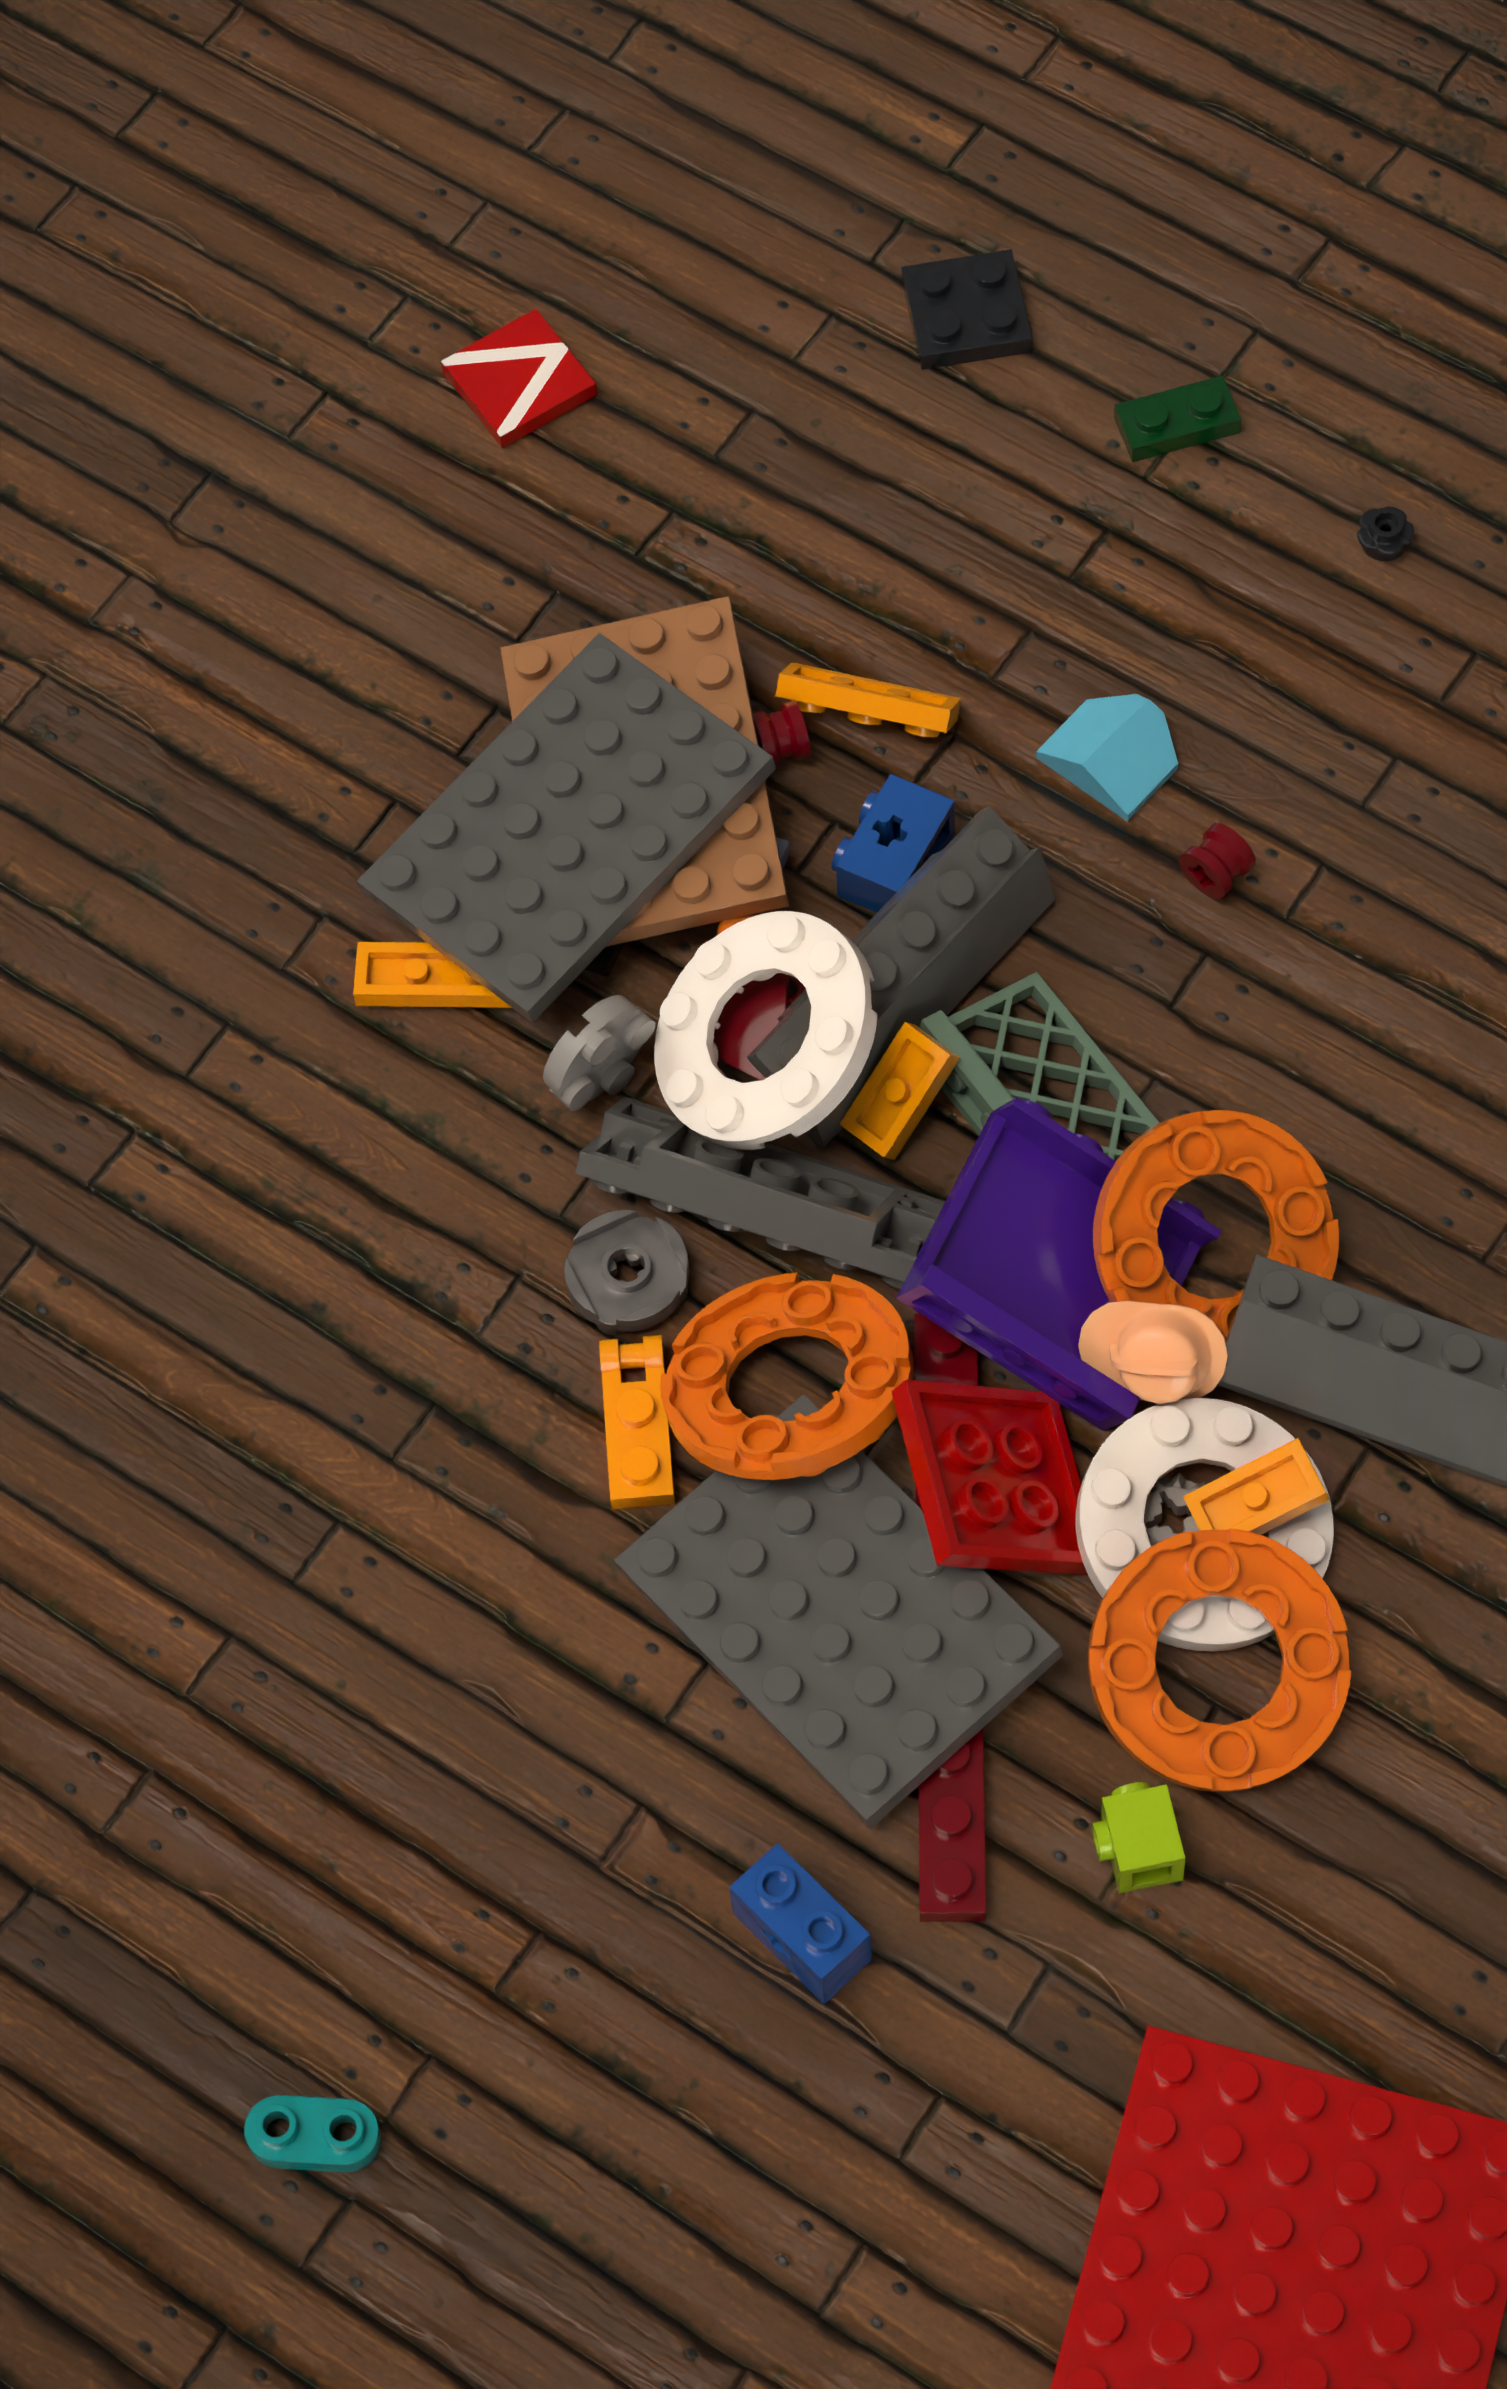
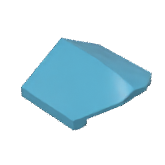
(1114, 751)

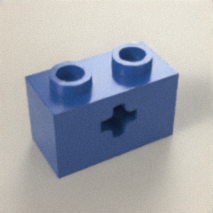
(894, 839)
(800, 1923)

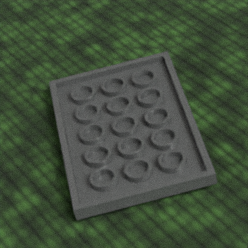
(566, 826)
(840, 1622)

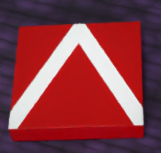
(519, 378)

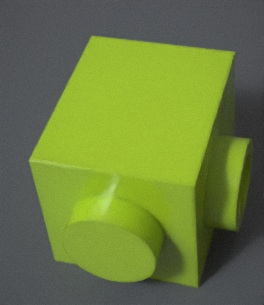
(1139, 1837)

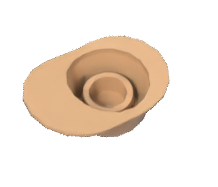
(1155, 1349)

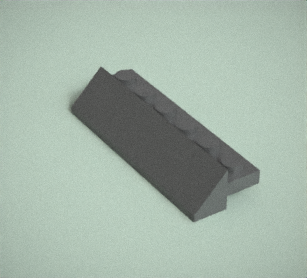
(931, 943)
(762, 1191)
(1371, 1368)

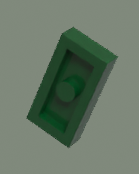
(1177, 418)

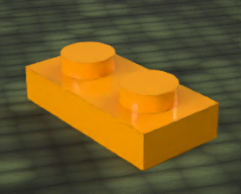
(899, 1091)
(1259, 1493)

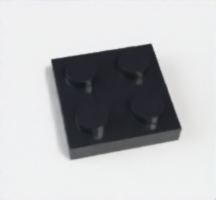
(966, 309)

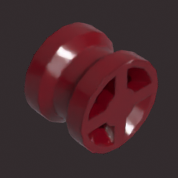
(783, 732)
(1217, 861)

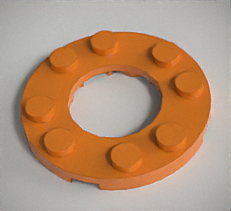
(1200, 1145)
(760, 1312)
(1291, 1601)

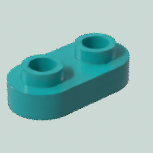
(310, 2134)

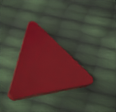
(749, 1019)

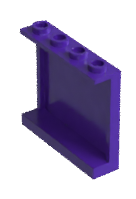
(1017, 1260)

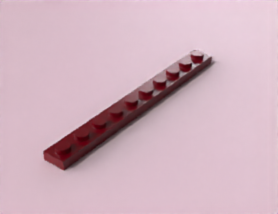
(952, 1796)

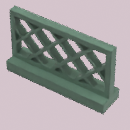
(978, 1091)

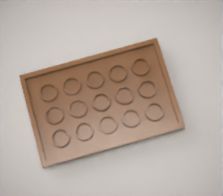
(701, 656)

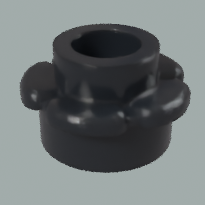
(1381, 544)

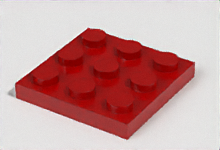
(992, 1476)

